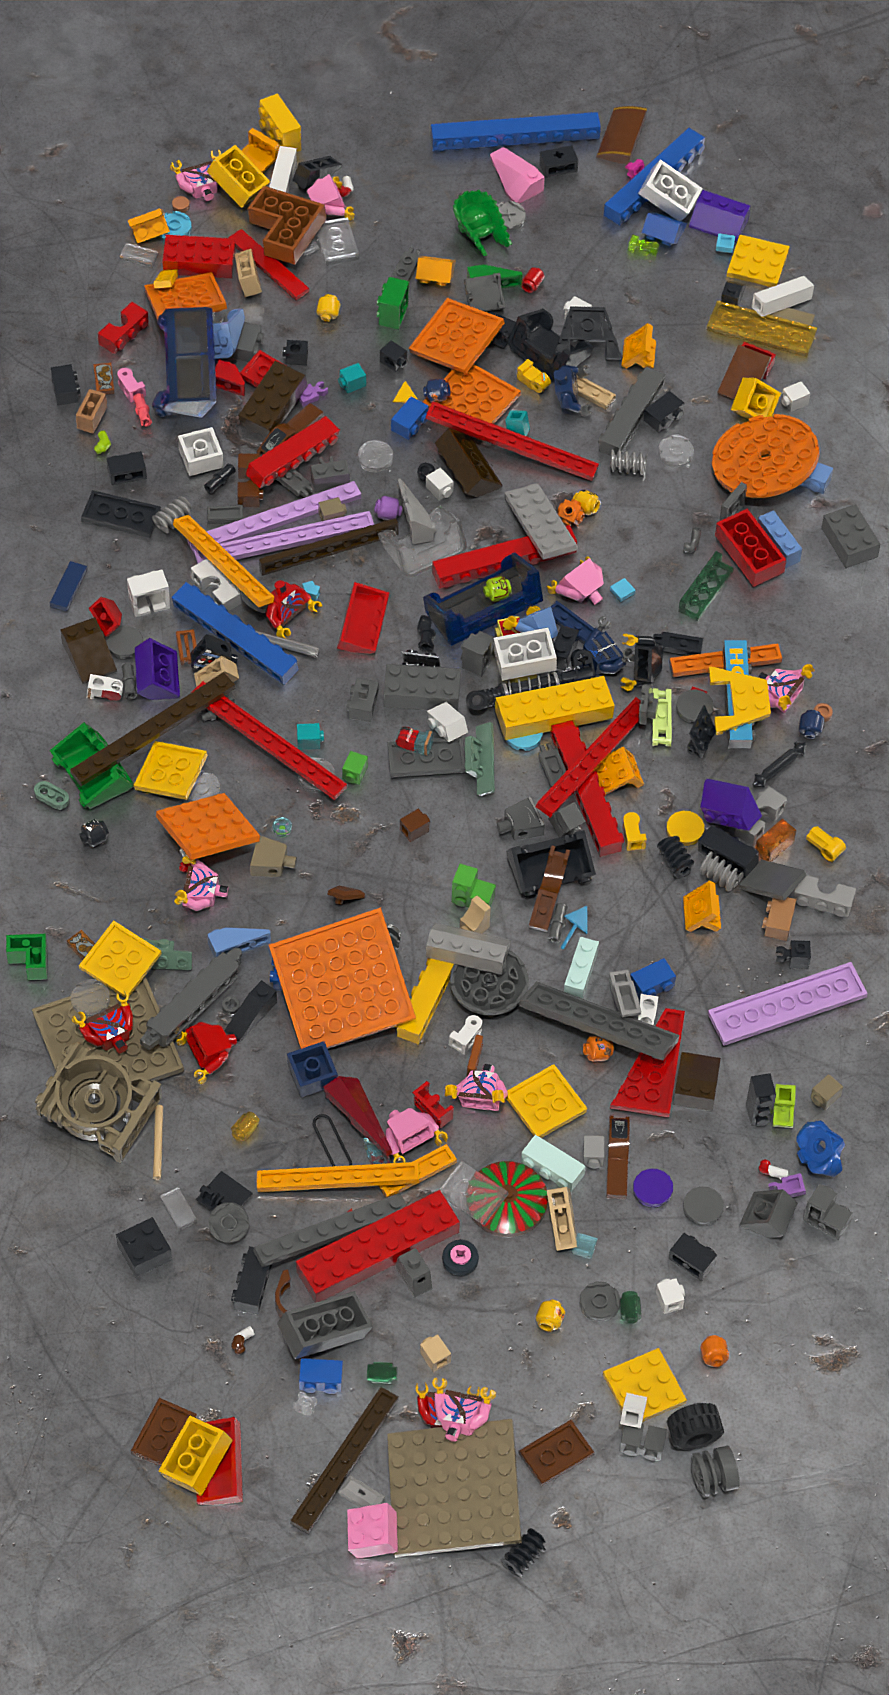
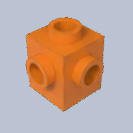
(575, 516)

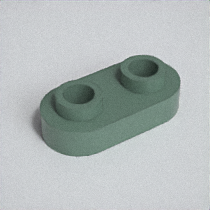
(52, 795)

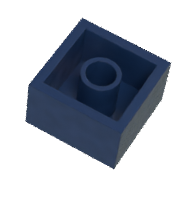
(311, 1068)

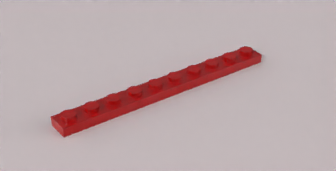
(512, 441)
(277, 746)
(590, 759)

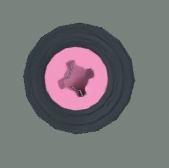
(463, 1264)

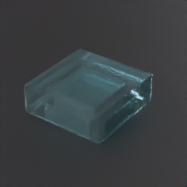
(585, 1245)

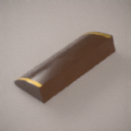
(622, 134)

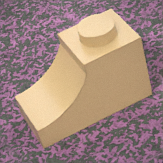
(215, 668)
(477, 916)

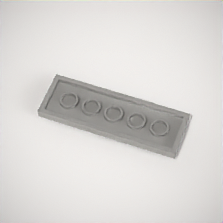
(540, 521)

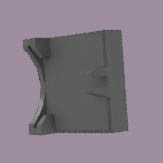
(485, 292)

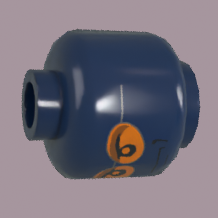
(437, 390)

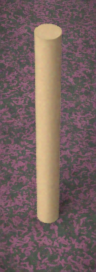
(158, 1142)

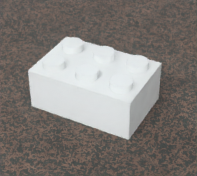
(670, 190)
(525, 654)

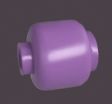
(387, 508)

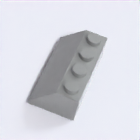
(467, 948)

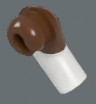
(239, 1339)

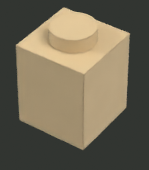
(435, 1352)

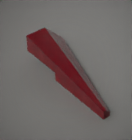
(351, 1099)

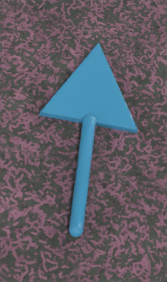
(579, 919)

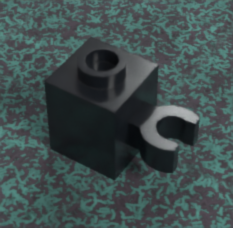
(798, 954)

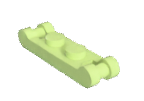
(663, 722)

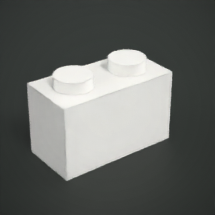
(447, 721)

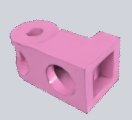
(129, 384)

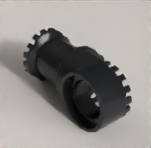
(426, 633)

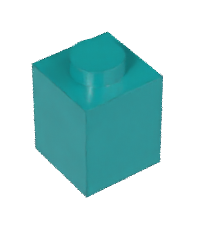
(352, 378)
(518, 422)
(309, 736)

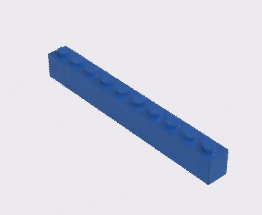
(515, 131)

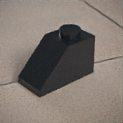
(732, 292)

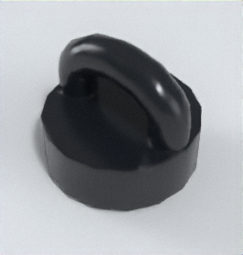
(425, 469)

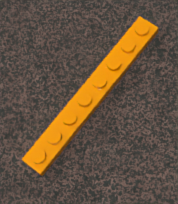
(223, 561)
(338, 1177)

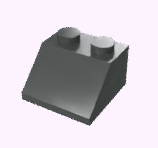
(769, 1213)

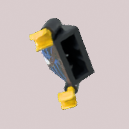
(647, 661)

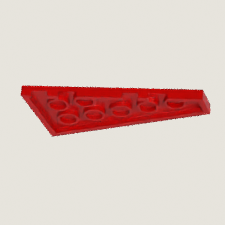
(652, 1080)

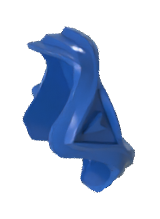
(820, 1159)

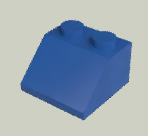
(663, 228)

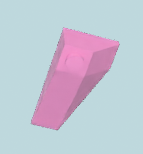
(517, 175)

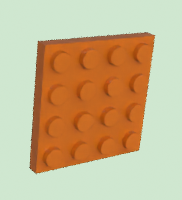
(187, 293)
(456, 335)
(479, 394)
(207, 826)

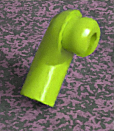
(104, 443)

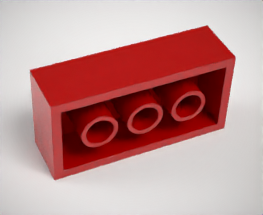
(199, 255)
(750, 547)

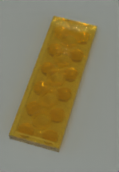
(764, 330)

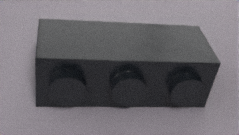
(728, 849)
(760, 1099)
(251, 1284)

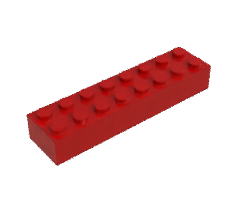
(377, 1246)

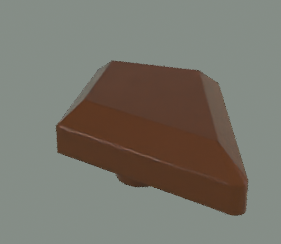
(345, 893)

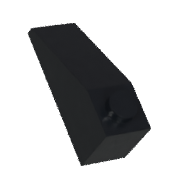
(311, 170)
(252, 1010)

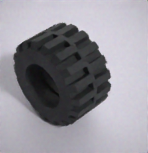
(695, 1426)

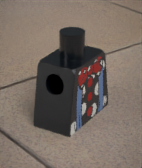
(209, 650)

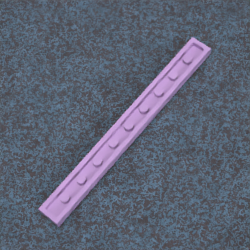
(281, 515)
(293, 536)

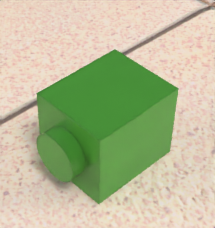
(355, 767)

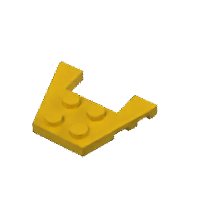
(748, 699)

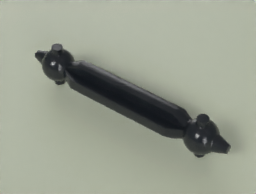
(779, 764)

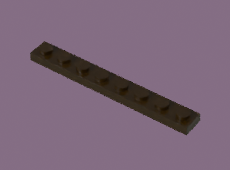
(325, 547)
(344, 1460)

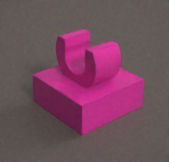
(634, 168)

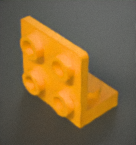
(618, 770)

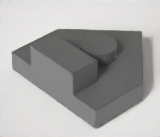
(648, 704)

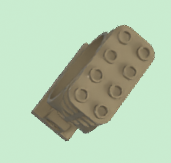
(92, 1120)

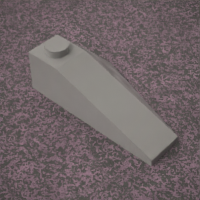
(417, 518)

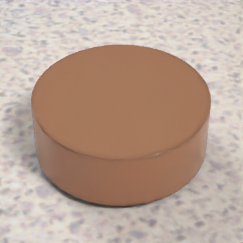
(180, 204)
(825, 710)

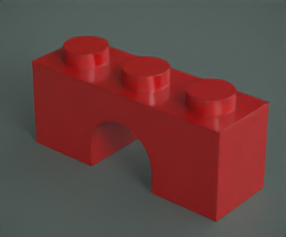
(116, 337)

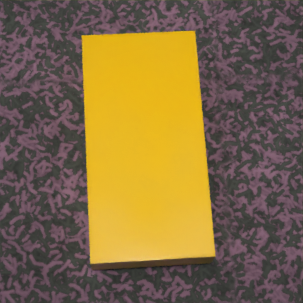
(165, 278)

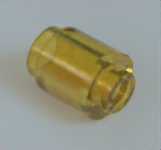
(245, 1126)

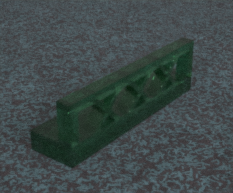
(700, 582)

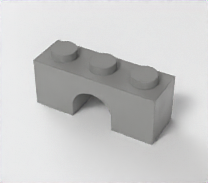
(770, 805)
(838, 902)

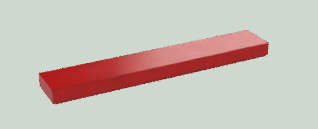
(271, 266)

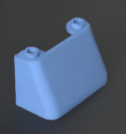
(228, 334)

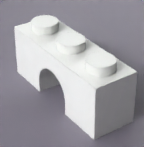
(208, 575)

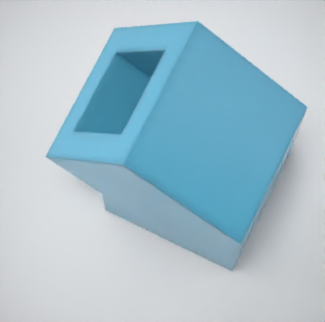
(312, 589)

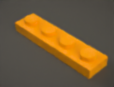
(428, 1166)

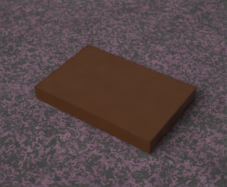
(744, 364)
(160, 1431)
(556, 1453)

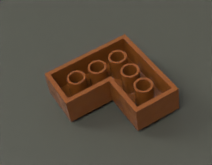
(291, 222)

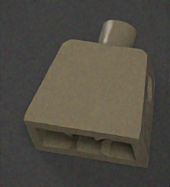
(270, 858)

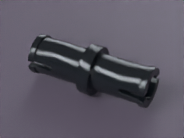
(219, 478)

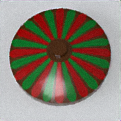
(523, 1206)

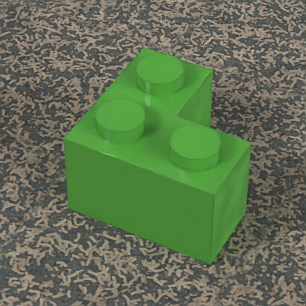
(467, 886)

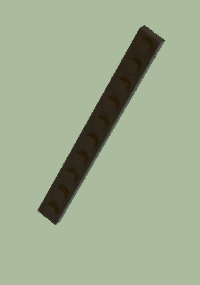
(152, 729)

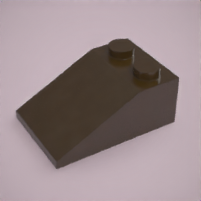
(88, 649)
(696, 1081)

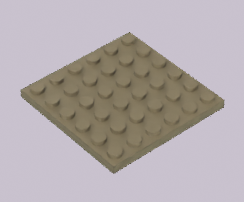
(59, 1031)
(454, 1491)

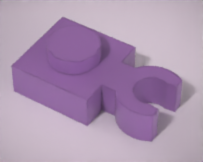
(311, 394)
(791, 1184)

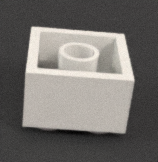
(200, 451)

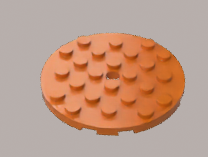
(787, 441)

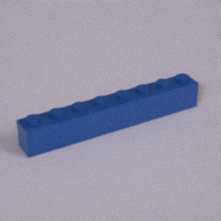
(676, 155)
(231, 629)

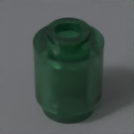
(630, 1307)
(381, 1372)

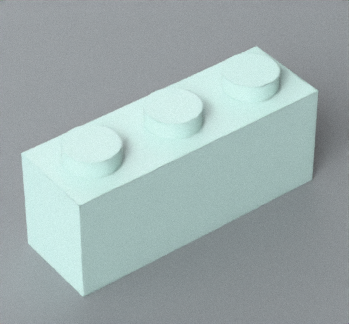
(581, 967)
(552, 1163)

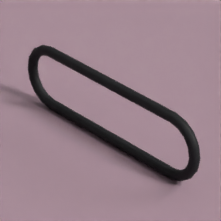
(322, 1142)

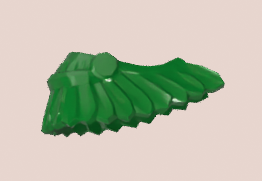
(480, 217)

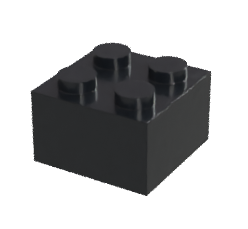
(144, 1247)

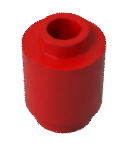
(532, 280)

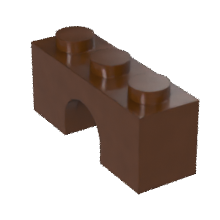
(248, 492)

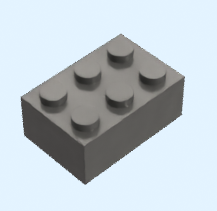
(850, 536)

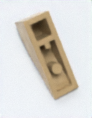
(248, 273)
(562, 1218)

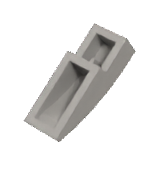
(624, 993)

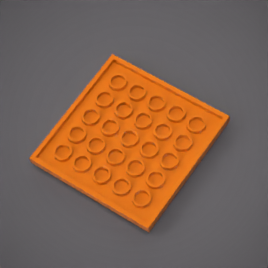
(342, 981)

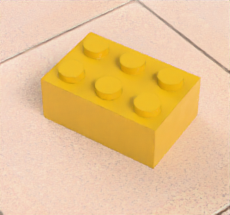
(279, 122)
(237, 176)
(195, 1455)

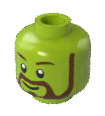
(497, 588)

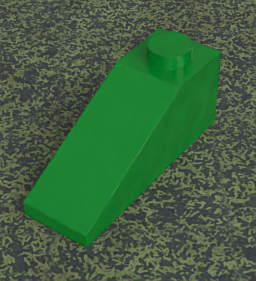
(509, 278)

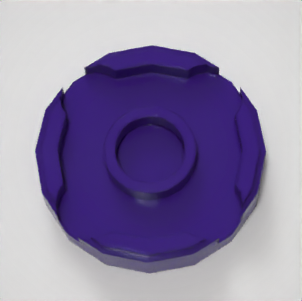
(653, 1187)

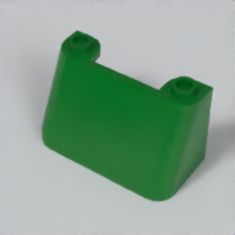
(78, 747)

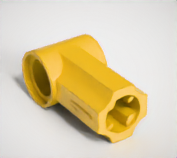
(829, 846)

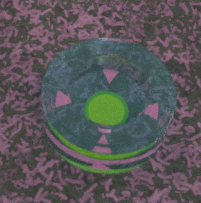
(282, 827)

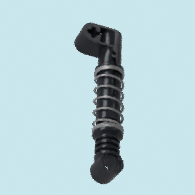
(488, 696)

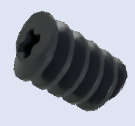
(676, 856)
(524, 1551)

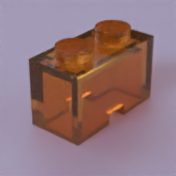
(775, 840)

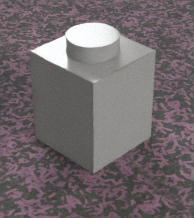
(593, 1151)

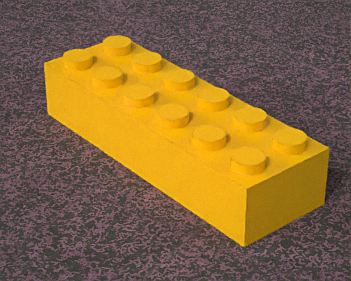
(538, 709)

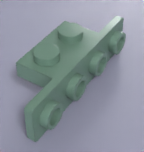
(480, 758)
(171, 958)

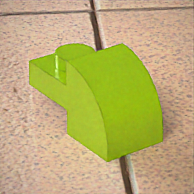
(784, 1106)

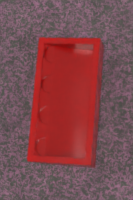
(363, 619)
(226, 1482)

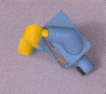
(534, 620)

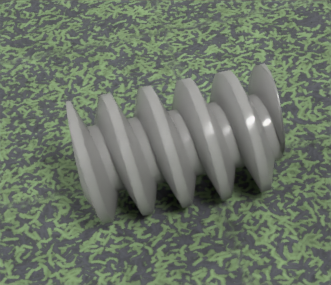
(628, 462)
(178, 508)
(719, 873)

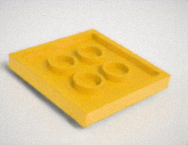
(757, 261)
(170, 770)
(120, 959)
(545, 1102)
(648, 1377)

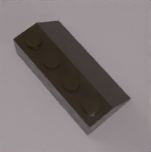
(467, 463)

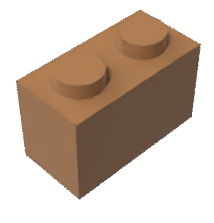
(91, 411)
(780, 917)

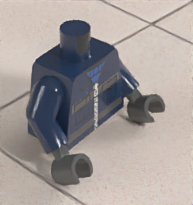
(567, 388)
(605, 653)

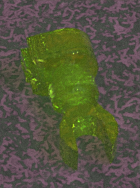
(650, 247)

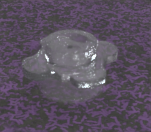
(305, 1409)

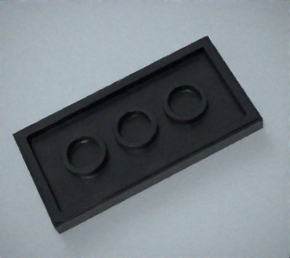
(120, 514)

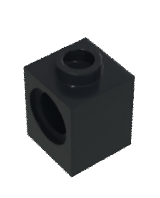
(296, 352)
(393, 356)

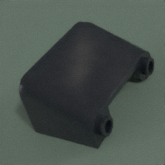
(537, 342)
(531, 861)

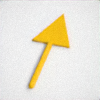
(404, 393)

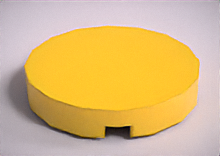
(686, 826)

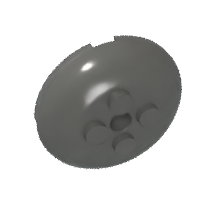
(495, 998)

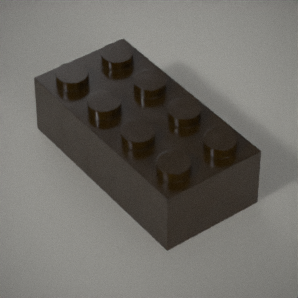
(272, 399)

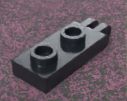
(679, 643)

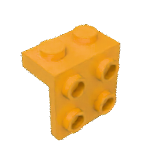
(261, 150)

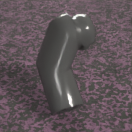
(695, 539)

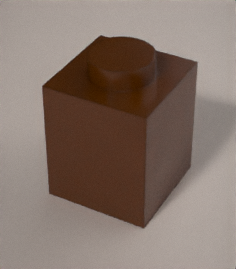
(414, 825)

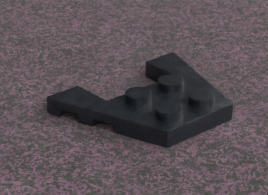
(589, 325)

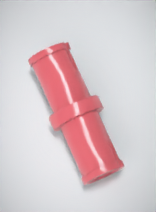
(142, 410)

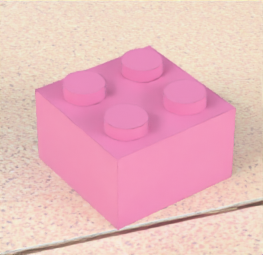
(372, 1530)

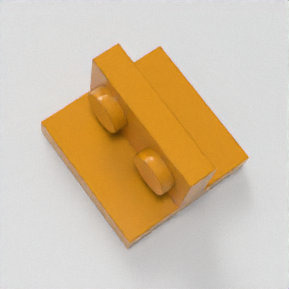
(149, 225)
(639, 348)
(702, 908)

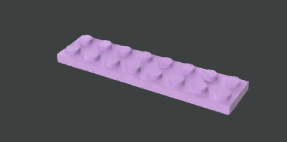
(787, 1003)

